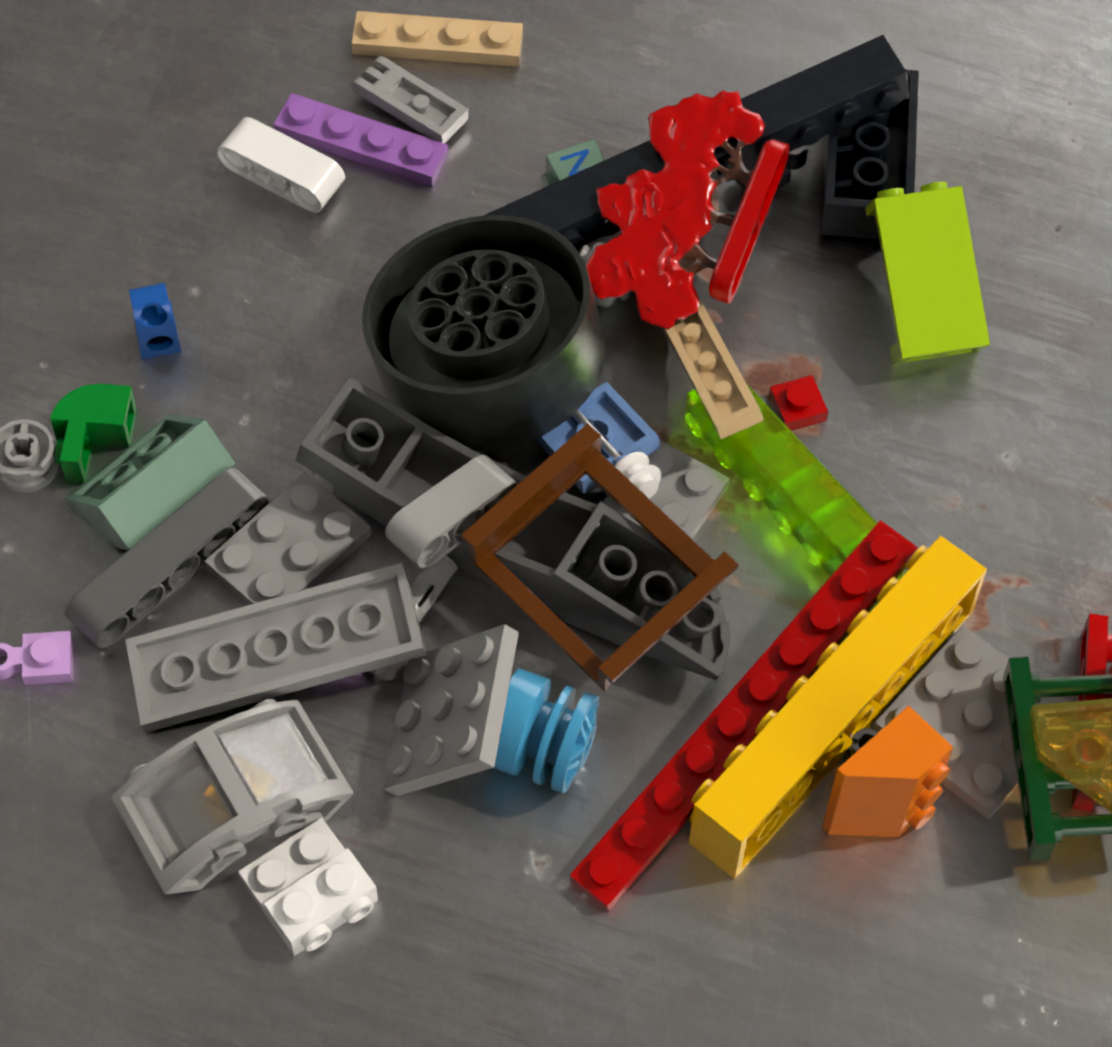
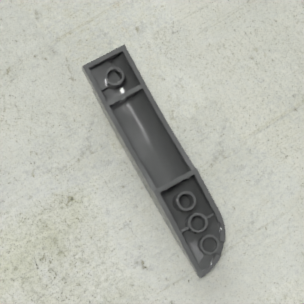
(574, 556)

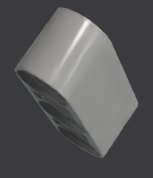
(437, 518)

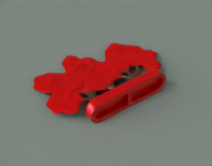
(671, 210)

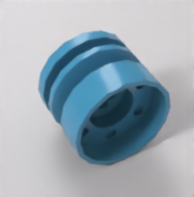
(545, 730)

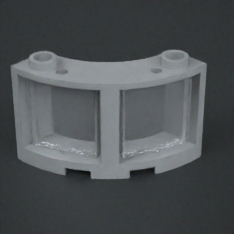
(226, 788)

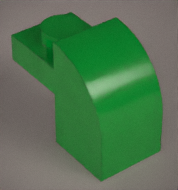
(90, 418)

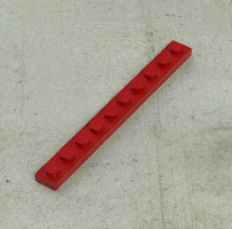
(667, 799)

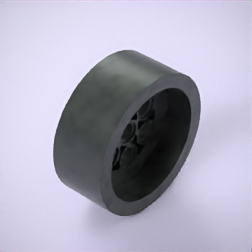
(486, 330)

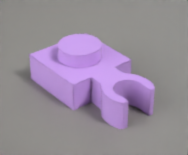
(41, 659)

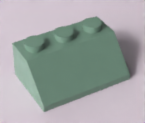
(151, 479)

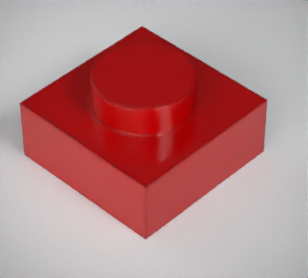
(798, 403)

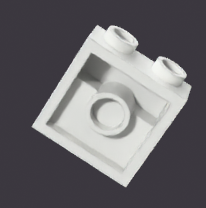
(309, 887)

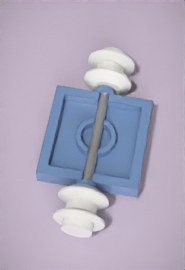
(624, 438)

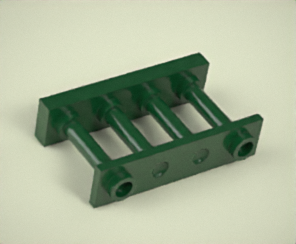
(1034, 778)

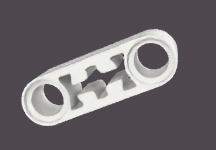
(281, 164)

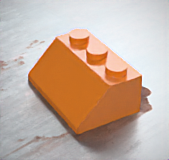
(890, 780)

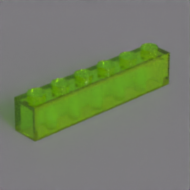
(790, 484)

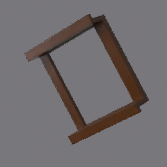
(542, 488)

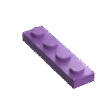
(362, 139)

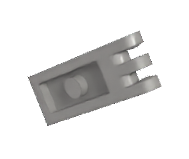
(411, 100)

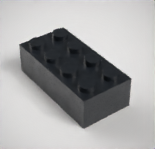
(867, 160)

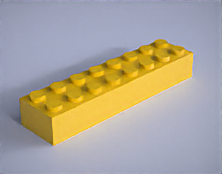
(823, 713)

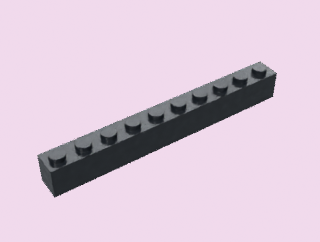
(793, 111)

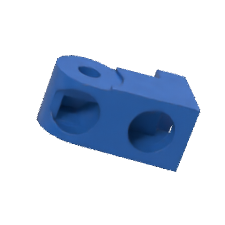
(154, 318)

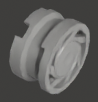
(26, 456)

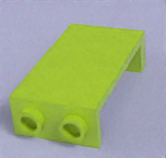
(930, 272)

